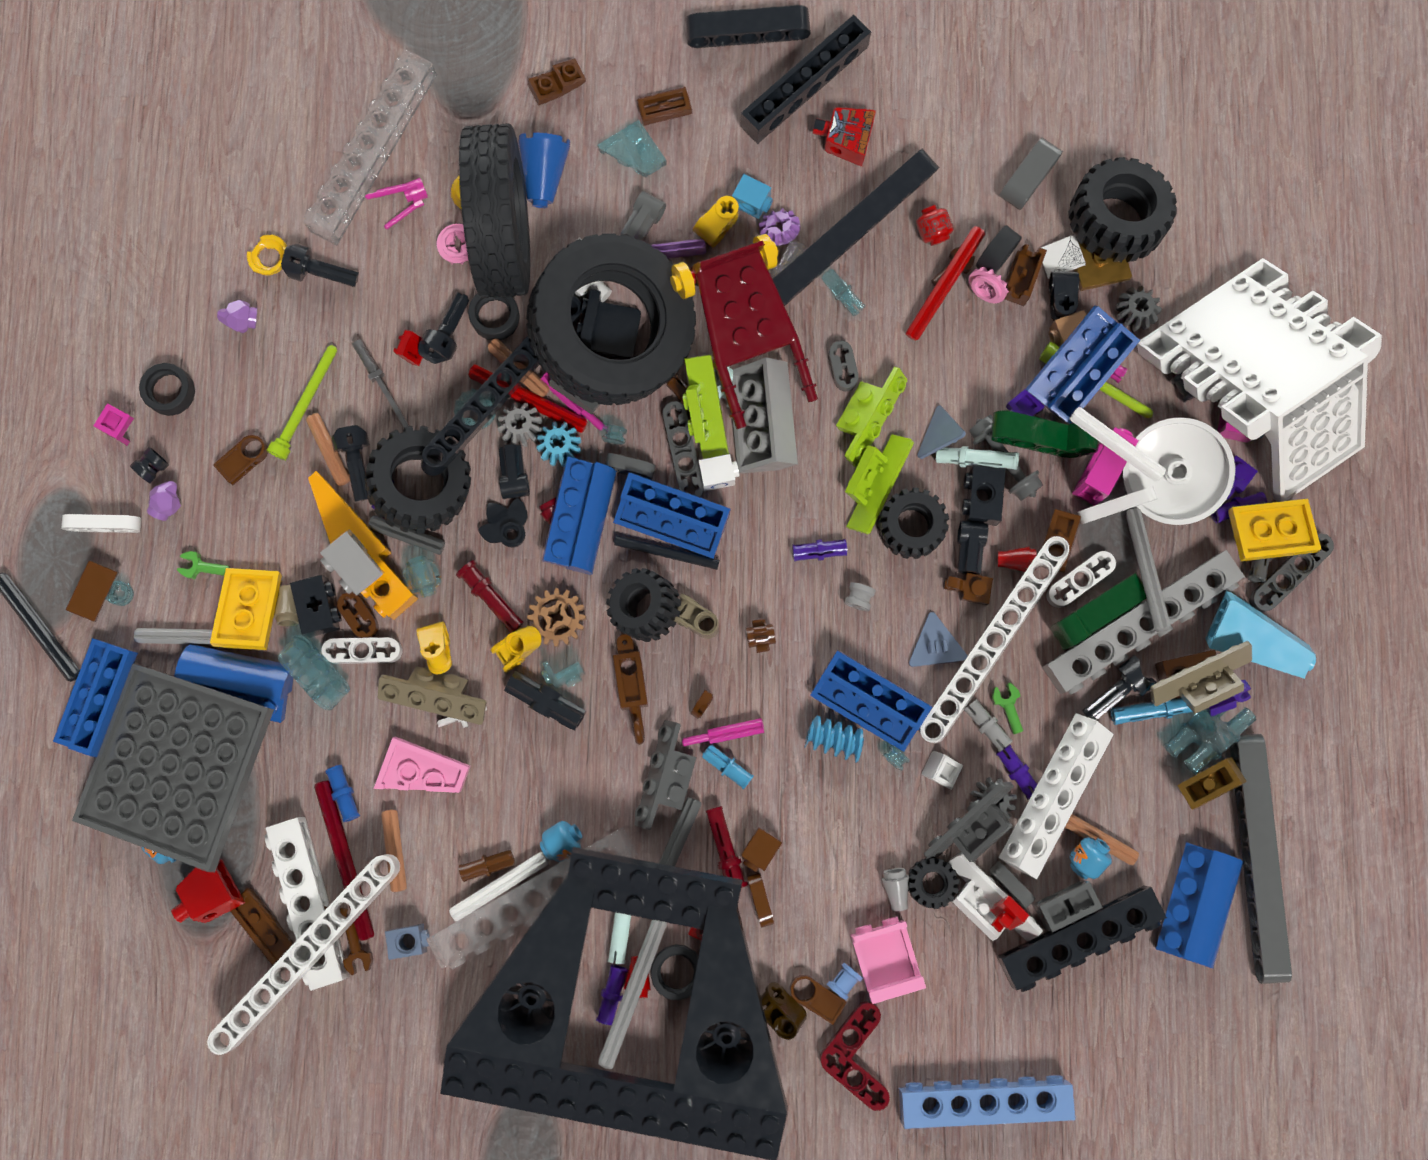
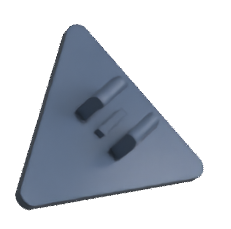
(940, 433)
(936, 645)

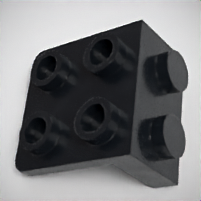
(608, 327)

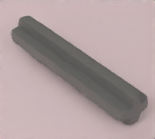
(419, 540)
(680, 832)

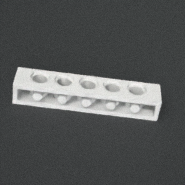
(1056, 795)
(312, 887)

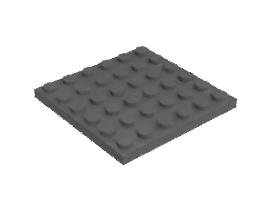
(173, 767)

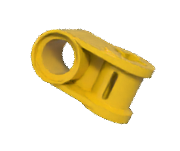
(715, 224)
(435, 647)
(517, 647)

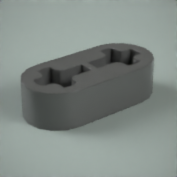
(837, 367)
(626, 464)
(1011, 884)

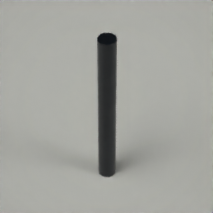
(666, 552)

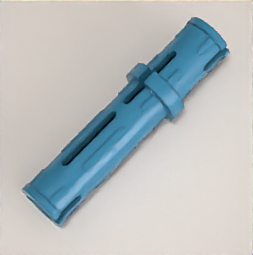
(1148, 711)

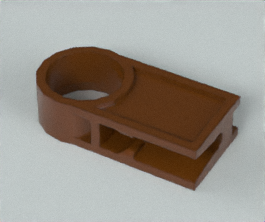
(236, 464)
(822, 1002)

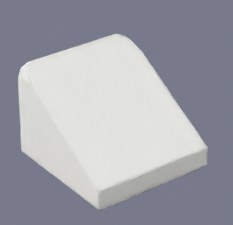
(942, 769)

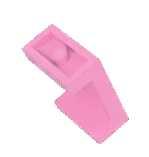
(887, 960)

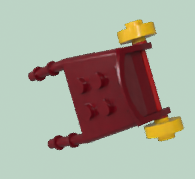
(742, 312)

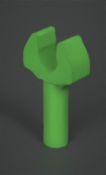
(200, 566)
(1008, 705)

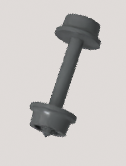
(1026, 485)

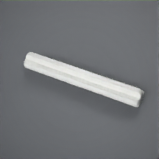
(1117, 444)
(498, 886)

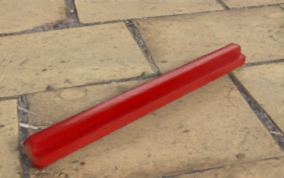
(945, 283)
(534, 401)

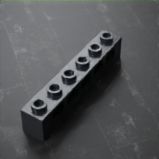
(805, 79)
(1148, 918)

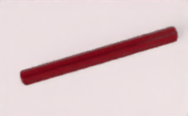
(341, 851)

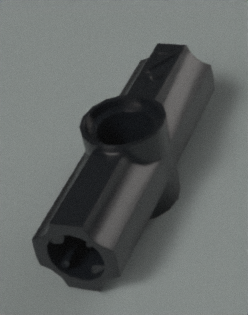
(545, 700)

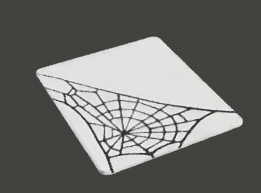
(1063, 256)

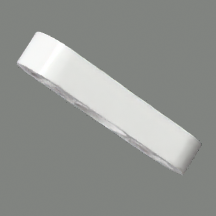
(1117, 505)
(101, 523)
(1091, 562)
(341, 658)

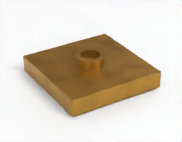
(1101, 272)

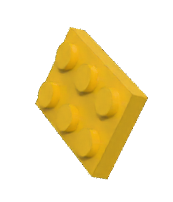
(1274, 529)
(246, 609)

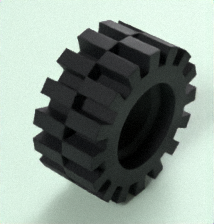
(949, 887)

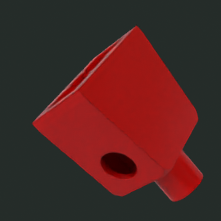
(206, 895)

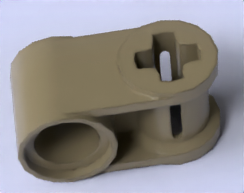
(693, 615)

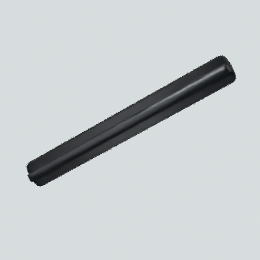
(38, 628)

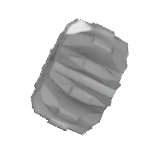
(529, 425)

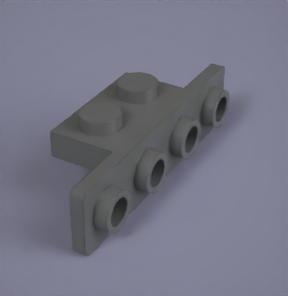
(667, 776)
(976, 829)

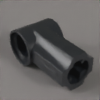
(514, 480)
(972, 540)

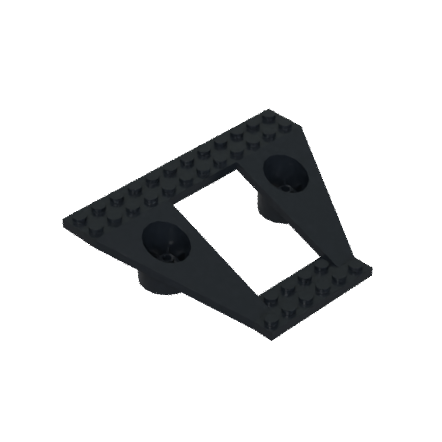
(723, 1090)

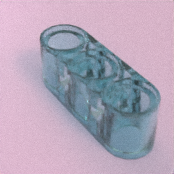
(313, 672)

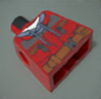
(847, 133)

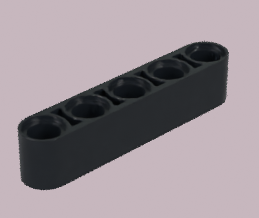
(748, 26)

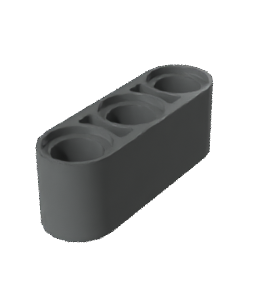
(1030, 173)

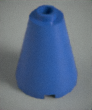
(542, 166)

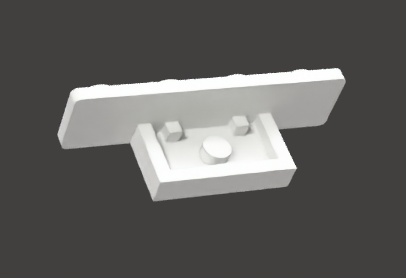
(979, 897)

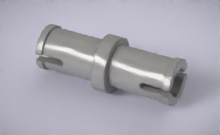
(988, 725)

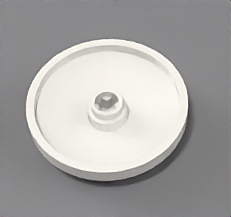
(1196, 473)

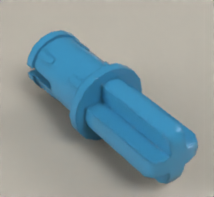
(727, 766)

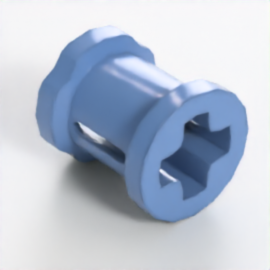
(844, 981)

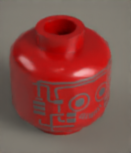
(934, 225)

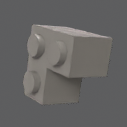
(351, 563)

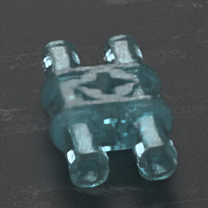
(1211, 743)

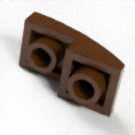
(554, 84)

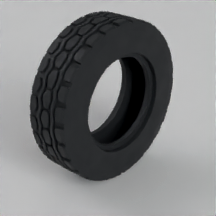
(494, 210)
(564, 355)

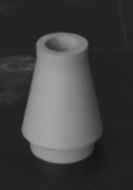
(896, 887)

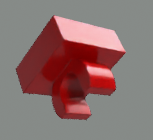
(408, 348)
(1008, 914)

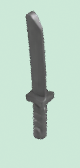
(375, 375)

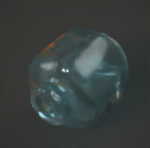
(422, 576)

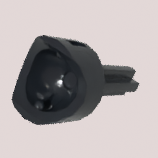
(314, 267)
(440, 339)
(353, 456)
(1131, 679)

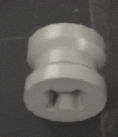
(859, 596)

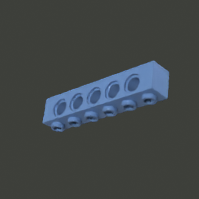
(1057, 1107)

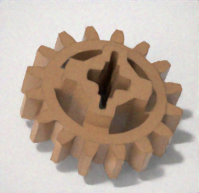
(561, 606)

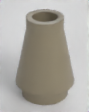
(285, 608)

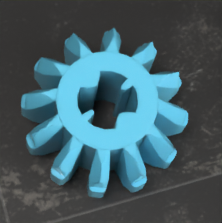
(560, 434)

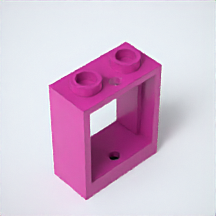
(1102, 471)

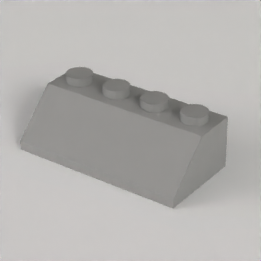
(769, 432)

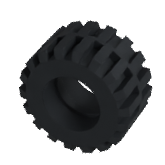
(919, 502)
(628, 594)

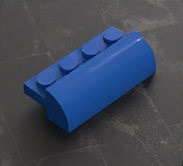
(1082, 364)
(579, 515)
(671, 515)
(239, 676)
(94, 697)
(871, 700)
(1199, 905)

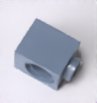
(395, 944)

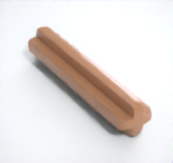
(533, 382)
(325, 445)
(394, 847)
(1117, 848)

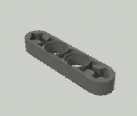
(684, 451)
(1293, 575)

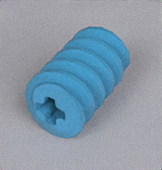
(835, 738)

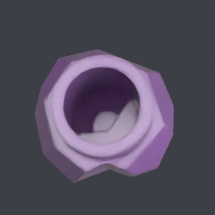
(238, 316)
(163, 501)

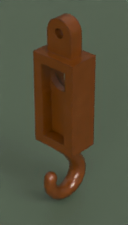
(631, 687)

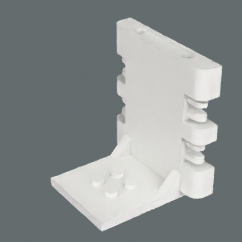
(1274, 370)

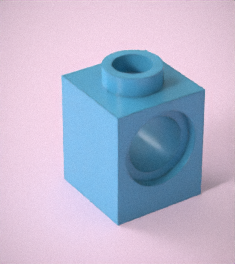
(753, 196)

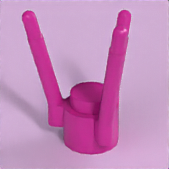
(412, 190)

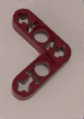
(846, 1053)

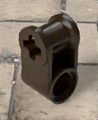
(782, 1011)

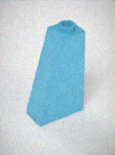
(1270, 642)

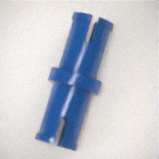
(342, 793)

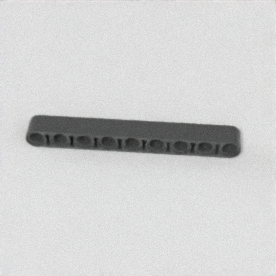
(1261, 862)

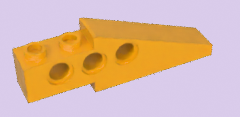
(338, 519)

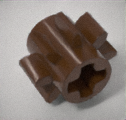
(760, 635)

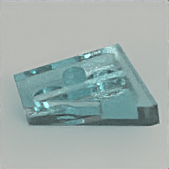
(634, 149)

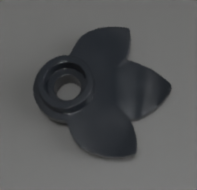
(503, 521)

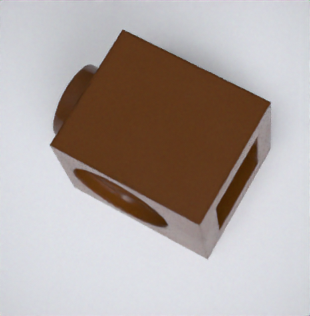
(760, 850)

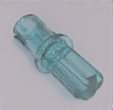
(843, 292)

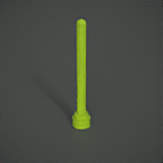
(1107, 388)
(280, 447)

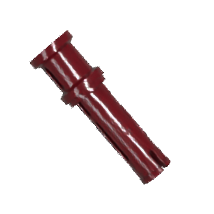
(482, 587)
(728, 861)

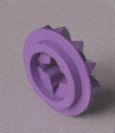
(790, 228)

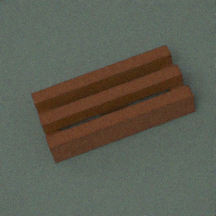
(665, 115)

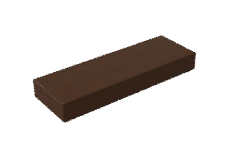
(262, 927)

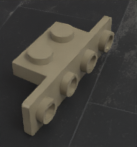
(1207, 681)
(433, 693)

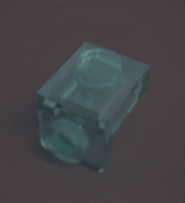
(568, 676)

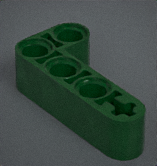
(1042, 435)
(1099, 611)

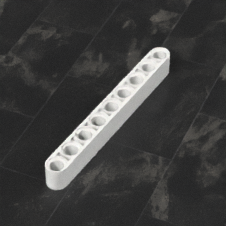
(997, 626)
(292, 959)

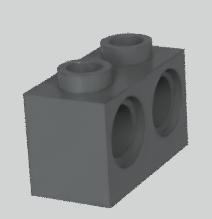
(1067, 905)

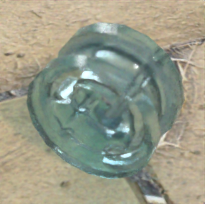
(614, 434)
(128, 595)
(896, 758)

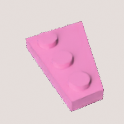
(418, 768)

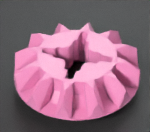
(447, 239)
(993, 291)

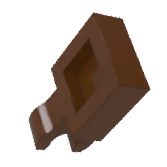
(973, 587)

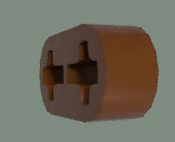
(352, 619)
(760, 900)

